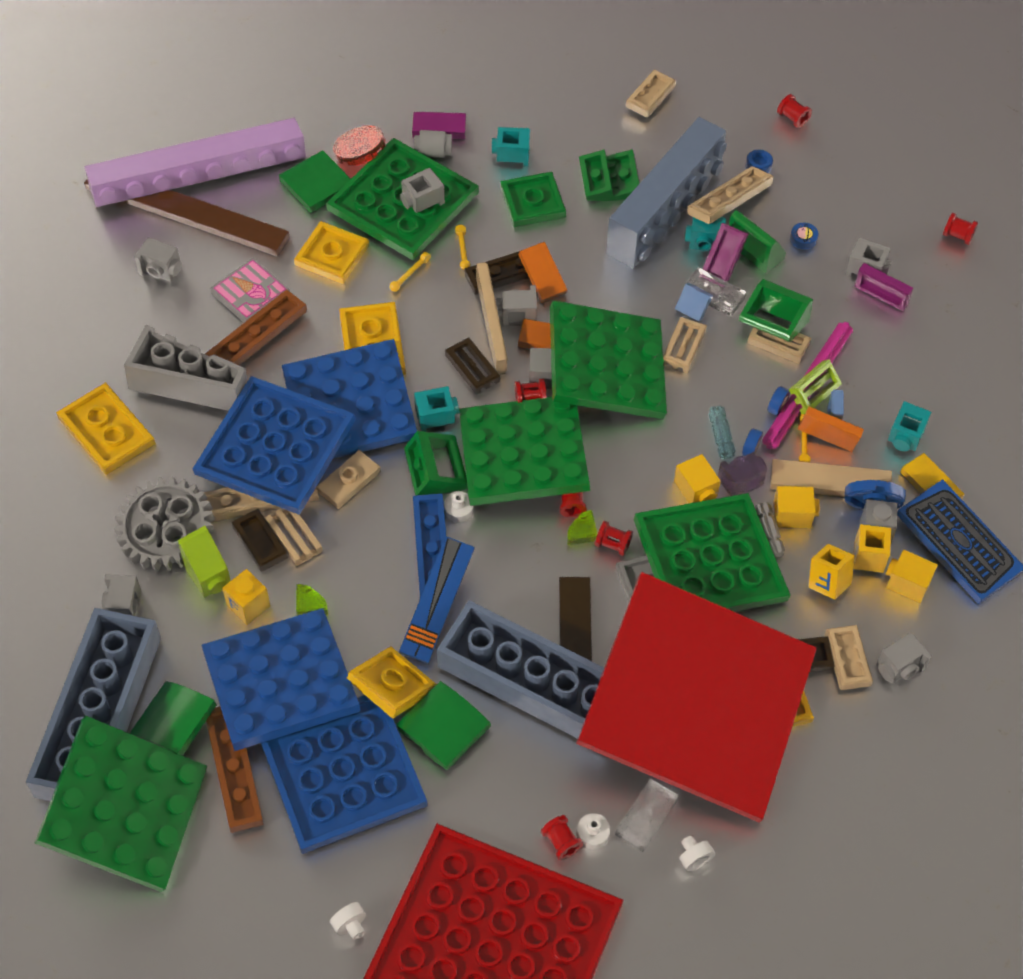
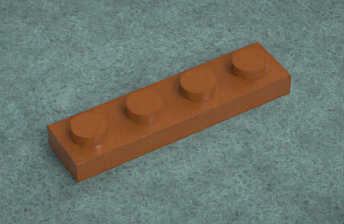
(260, 328)
(234, 777)

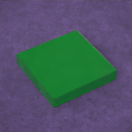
(314, 180)
(533, 199)

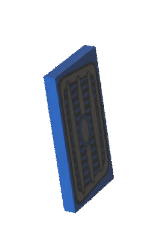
(960, 541)

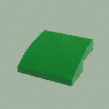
(609, 176)
(174, 717)
(443, 725)

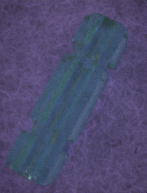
(722, 432)

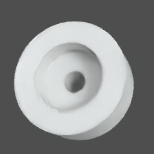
(457, 507)
(593, 831)
(696, 853)
(349, 920)

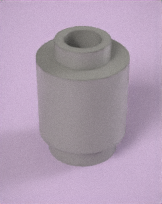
(433, 143)

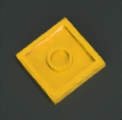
(331, 252)
(391, 682)

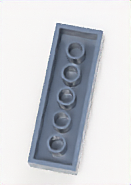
(666, 193)
(520, 667)
(100, 685)

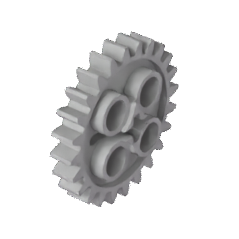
(139, 522)

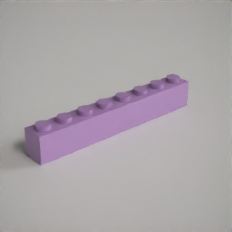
(195, 162)

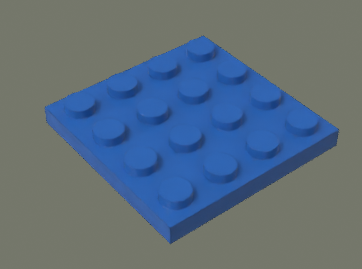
(362, 382)
(274, 444)
(280, 679)
(344, 776)

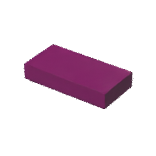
(438, 121)
(725, 251)
(883, 287)

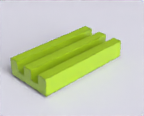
(802, 396)

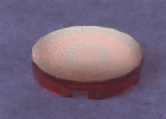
(359, 145)

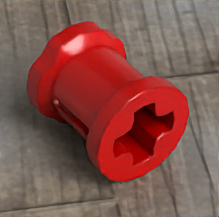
(794, 111)
(960, 228)
(530, 390)
(572, 505)
(603, 538)
(562, 837)

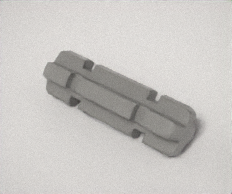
(770, 528)

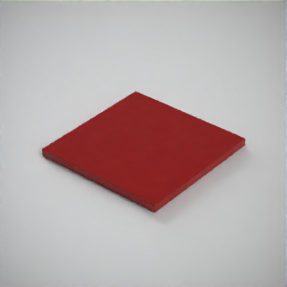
(698, 697)
(492, 917)

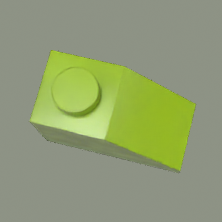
(204, 562)

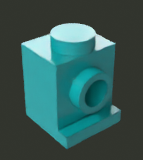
(512, 145)
(702, 234)
(435, 408)
(907, 432)

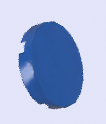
(859, 491)

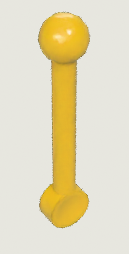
(460, 230)
(424, 258)
(804, 457)

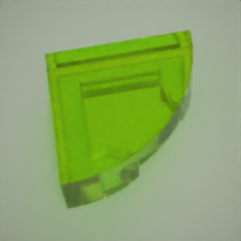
(582, 529)
(308, 600)

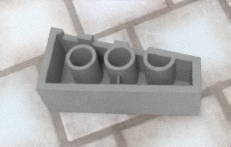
(182, 372)

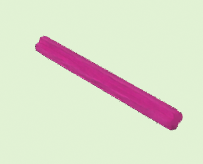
(790, 410)

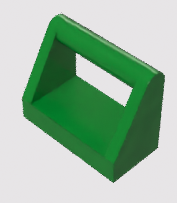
(759, 247)
(778, 302)
(423, 465)

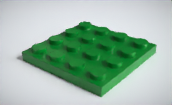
(374, 202)
(607, 360)
(522, 451)
(714, 552)
(122, 804)

